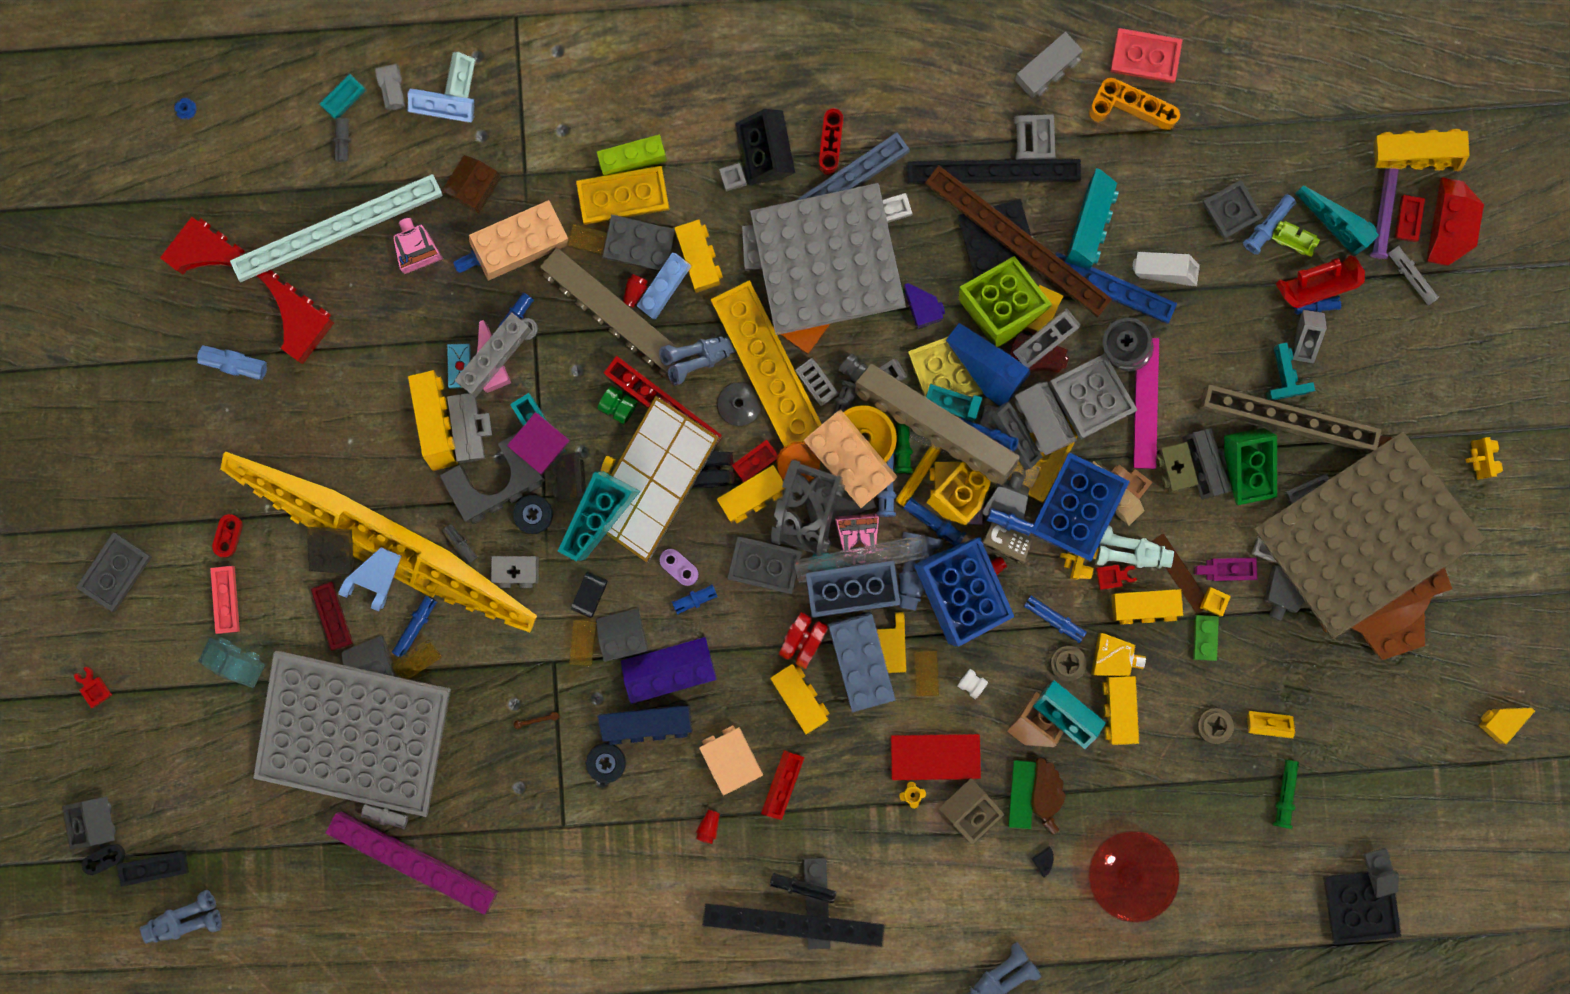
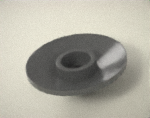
(739, 415)

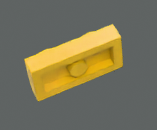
(1271, 724)

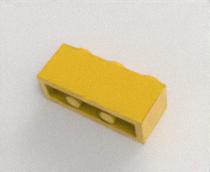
(698, 254)
(752, 495)
(1147, 606)
(800, 698)
(1121, 710)

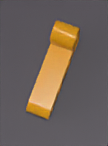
(1136, 108)

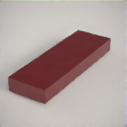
(332, 616)

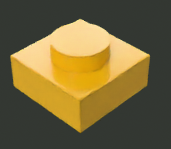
(1215, 601)

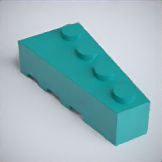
(596, 514)

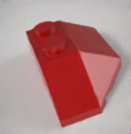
(1454, 222)

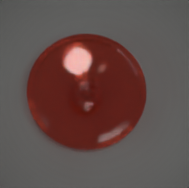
(1133, 876)

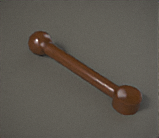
(518, 724)

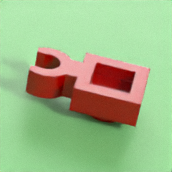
(1111, 576)
(94, 689)

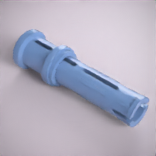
(1264, 231)
(886, 498)

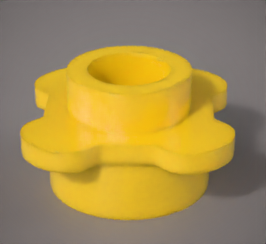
(906, 795)

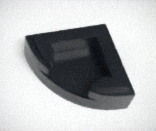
(1044, 861)

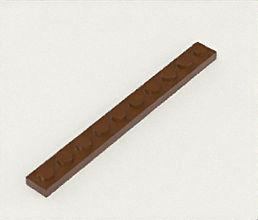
(1018, 241)

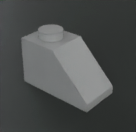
(1309, 336)

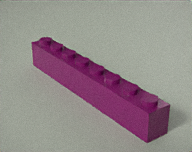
(412, 862)

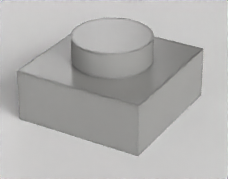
(732, 177)

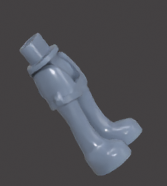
(709, 352)
(910, 583)
(170, 927)
(990, 980)

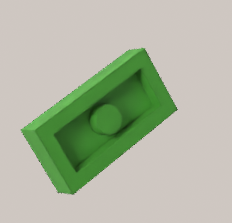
(1205, 638)

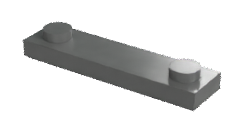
(816, 874)

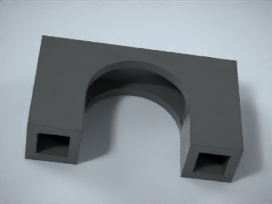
(473, 504)

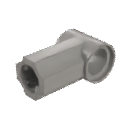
(389, 81)

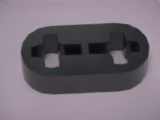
(101, 855)

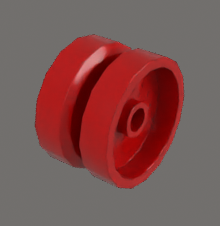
(803, 640)

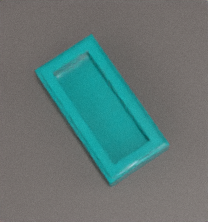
(342, 96)

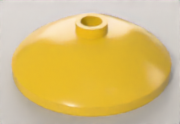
(878, 427)

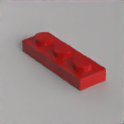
(782, 785)

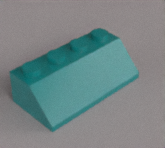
(1091, 220)

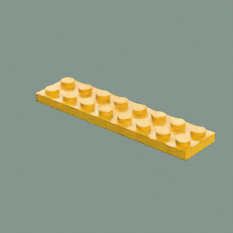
(766, 363)

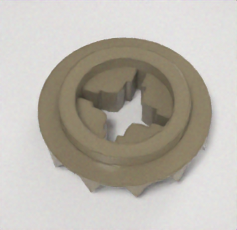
(1075, 656)
(1225, 722)

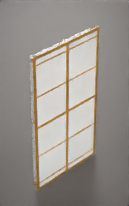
(663, 465)

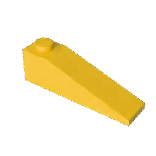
(960, 494)

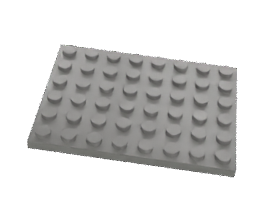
(351, 733)

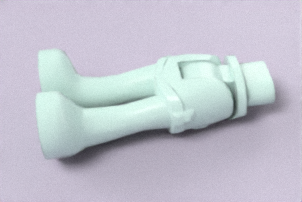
(1146, 552)

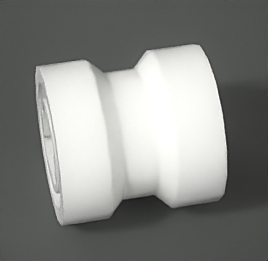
(972, 683)

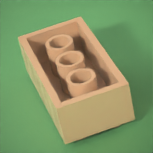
(518, 240)
(851, 456)

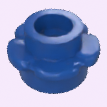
(185, 114)

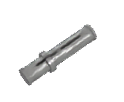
(1428, 296)

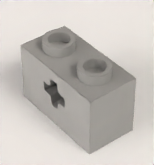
(503, 565)

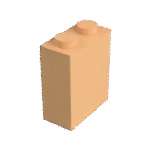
(730, 760)

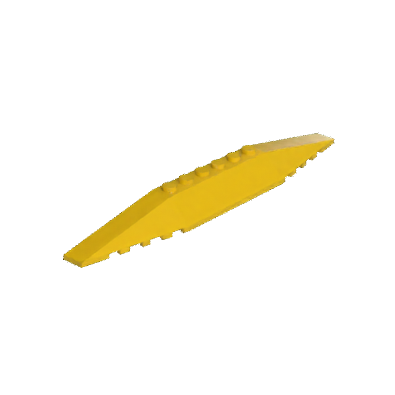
(422, 562)

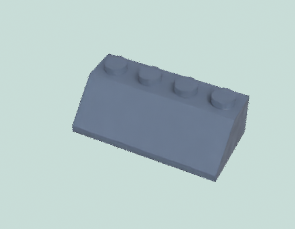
(852, 589)

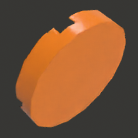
(799, 452)

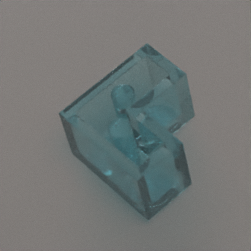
(231, 663)

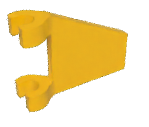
(893, 645)

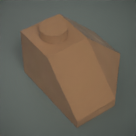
(1034, 728)

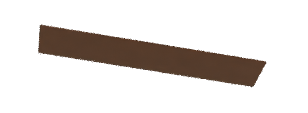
(1182, 577)

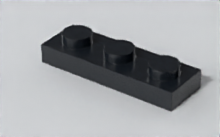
(153, 868)

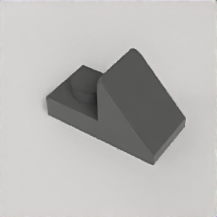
(1381, 872)

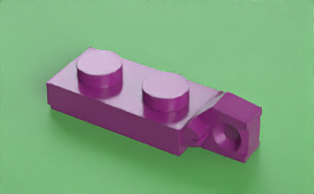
(1228, 569)

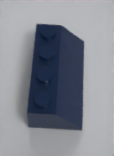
(646, 723)

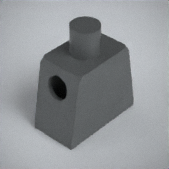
(1008, 498)
(1281, 594)

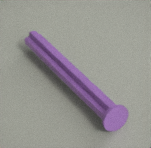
(1385, 213)

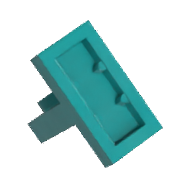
(1288, 376)
(955, 403)

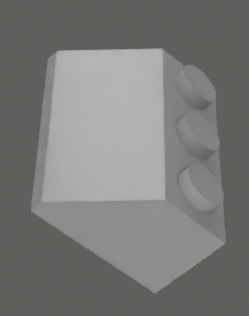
(1045, 418)

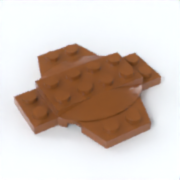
(1401, 623)

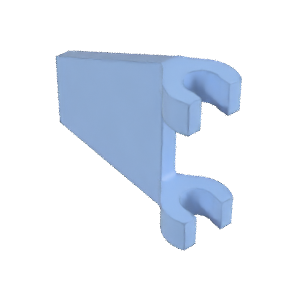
(374, 575)

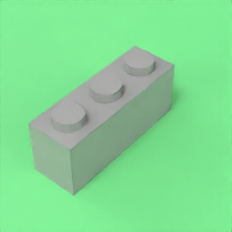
(1049, 66)

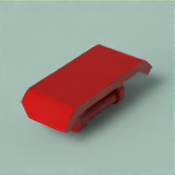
(1322, 282)

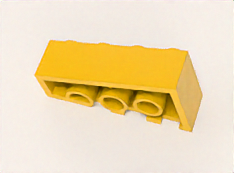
(1422, 149)
(432, 420)

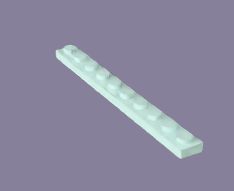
(336, 228)

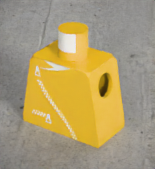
(1115, 657)

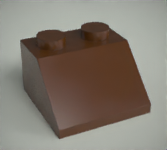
(472, 183)

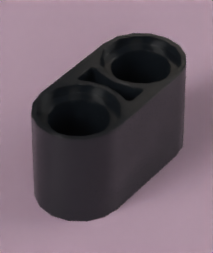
(589, 594)

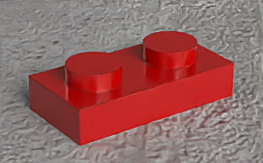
(1409, 218)
(755, 461)

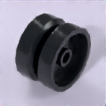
(712, 474)

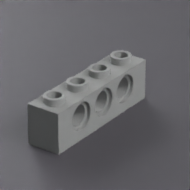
(493, 355)

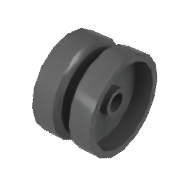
(1140, 347)

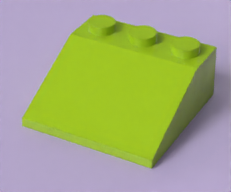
(1003, 301)

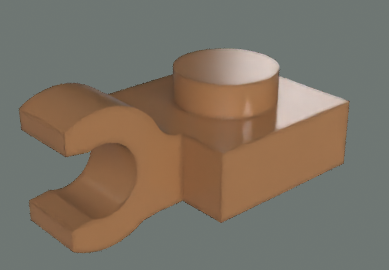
(1138, 482)

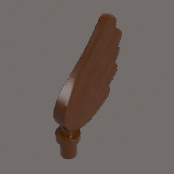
(1047, 793)

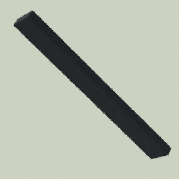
(999, 170)

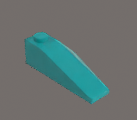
(1346, 226)

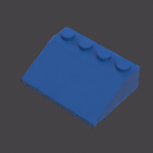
(1079, 507)
(964, 591)

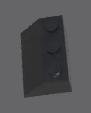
(765, 147)

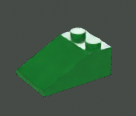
(1252, 465)

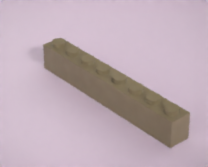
(607, 309)
(1290, 419)
(936, 424)

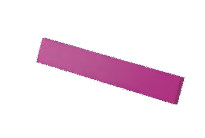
(1146, 415)

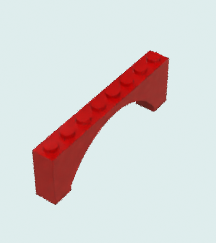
(302, 323)

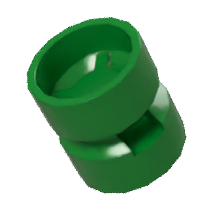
(618, 405)

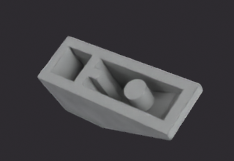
(1047, 338)

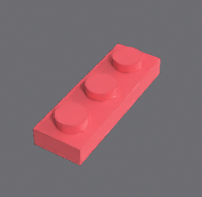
(225, 599)

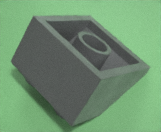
(621, 635)
(370, 656)
(89, 823)

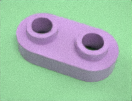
(678, 567)

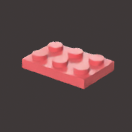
(1146, 55)

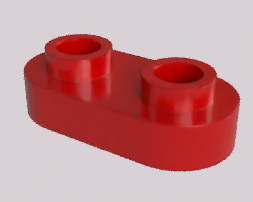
(225, 535)

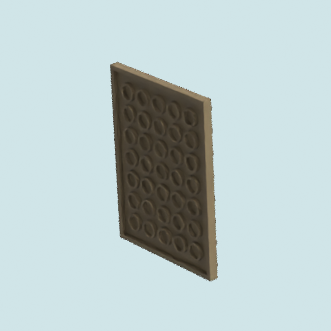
(1369, 535)

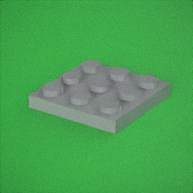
(1092, 396)

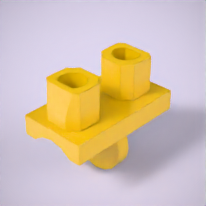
(1483, 458)
(1078, 569)

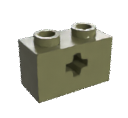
(1180, 456)

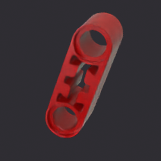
(827, 129)

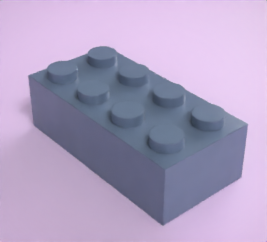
(861, 661)

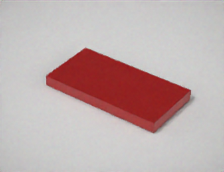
(935, 757)

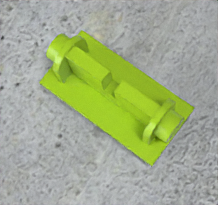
(1286, 235)

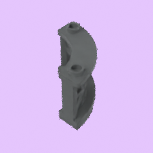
(795, 482)

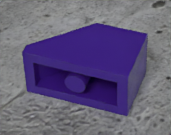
(923, 306)

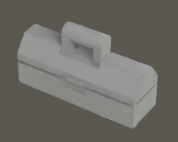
(465, 432)

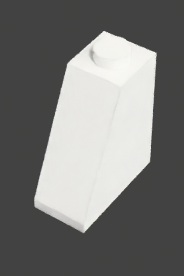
(1167, 268)

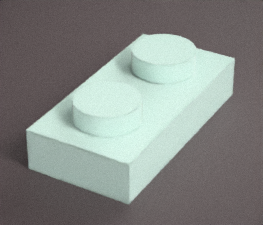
(460, 75)

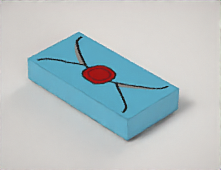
(458, 358)

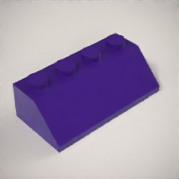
(668, 670)

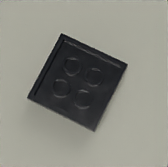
(982, 248)
(1356, 912)

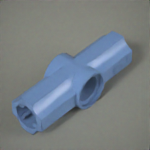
(232, 362)

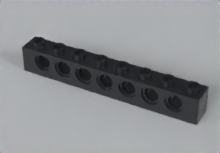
(794, 925)

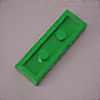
(1021, 792)

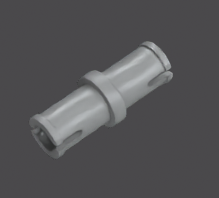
(384, 816)

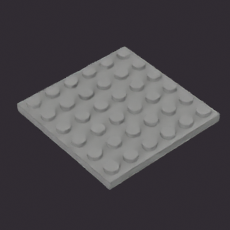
(827, 259)

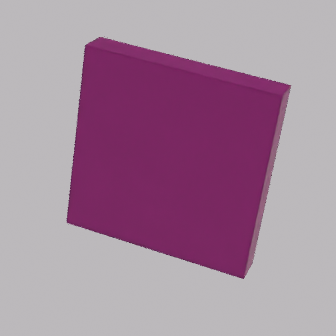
(538, 443)

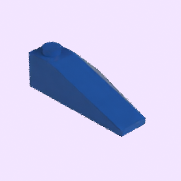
(989, 366)

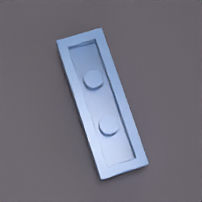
(441, 105)
(664, 285)

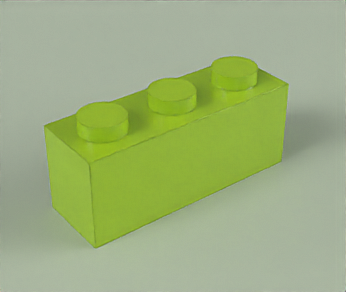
(632, 156)

